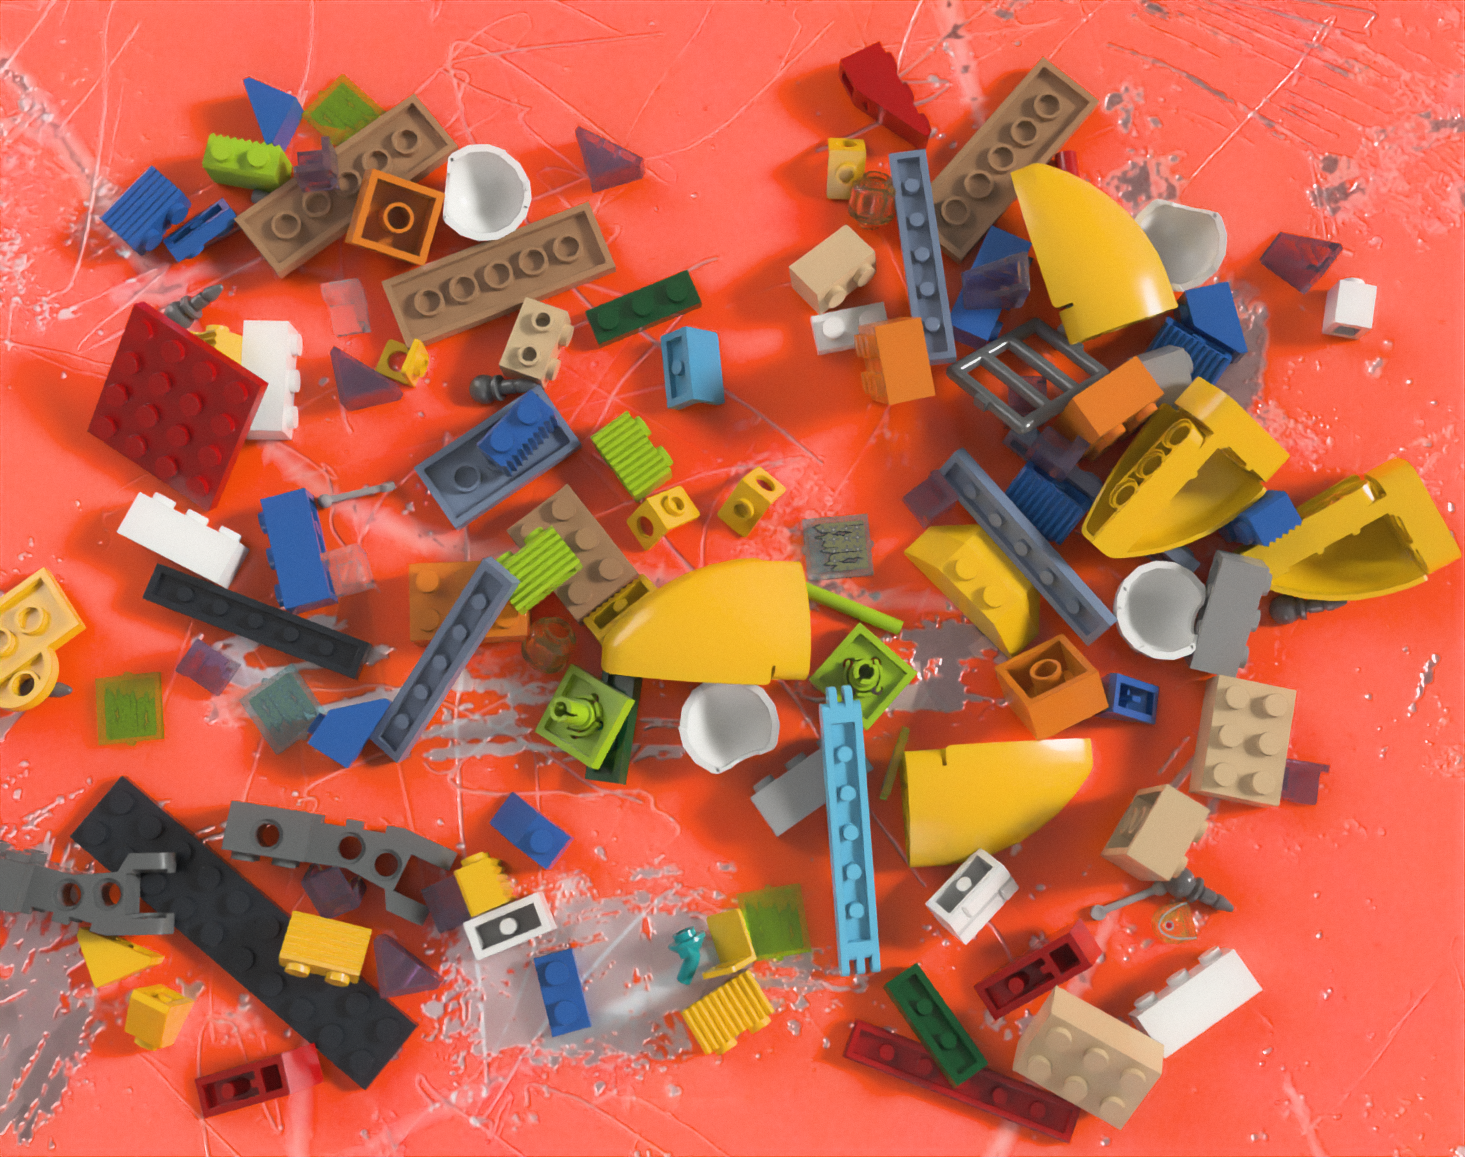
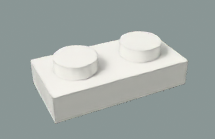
(837, 329)

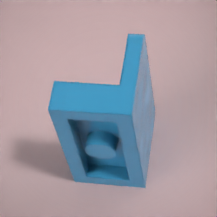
(692, 368)

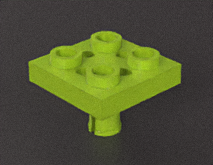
(863, 676)
(574, 711)

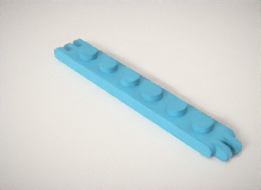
(849, 831)

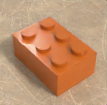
(895, 360)
(1110, 408)
(436, 589)

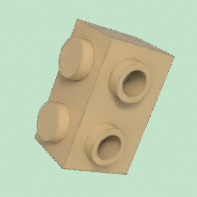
(833, 269)
(536, 343)

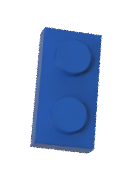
(192, 236)
(562, 992)

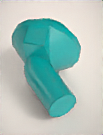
(687, 944)

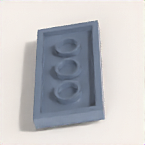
(471, 485)

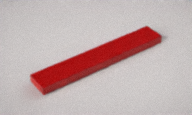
(984, 1090)

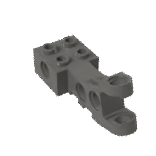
(309, 839)
(43, 885)

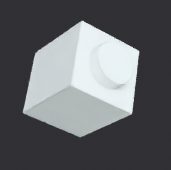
(1349, 308)

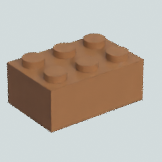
(604, 565)

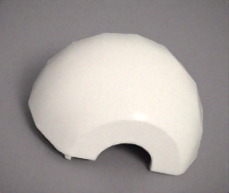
(485, 192)
(1187, 241)
(1159, 609)
(727, 724)

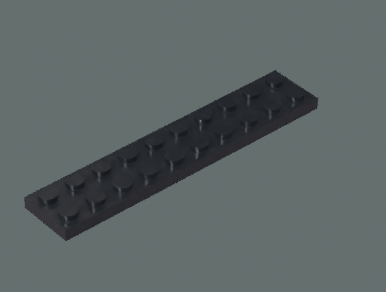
(243, 932)

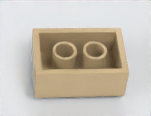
(1242, 741)
(1156, 833)
(1089, 1057)

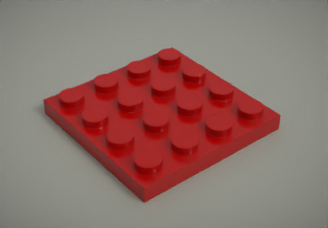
(176, 406)

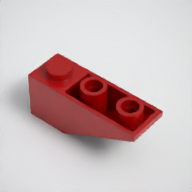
(877, 91)

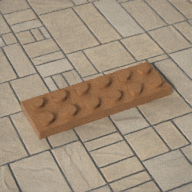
(1021, 131)
(297, 225)
(498, 276)

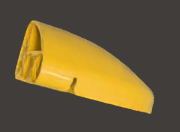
(1090, 254)
(1183, 475)
(1361, 539)
(718, 626)
(985, 795)

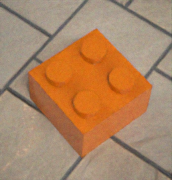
(394, 217)
(1051, 687)

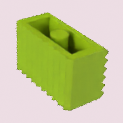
(246, 163)
(632, 455)
(540, 567)

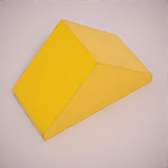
(113, 957)

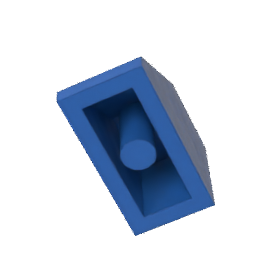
(1214, 316)
(346, 730)
(531, 831)

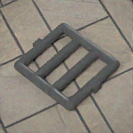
(1014, 342)

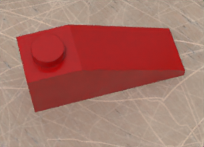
(1039, 969)
(259, 1081)

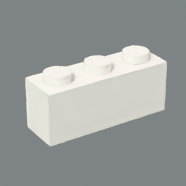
(271, 354)
(184, 538)
(1195, 999)

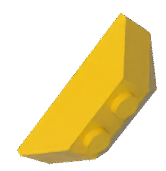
(980, 583)

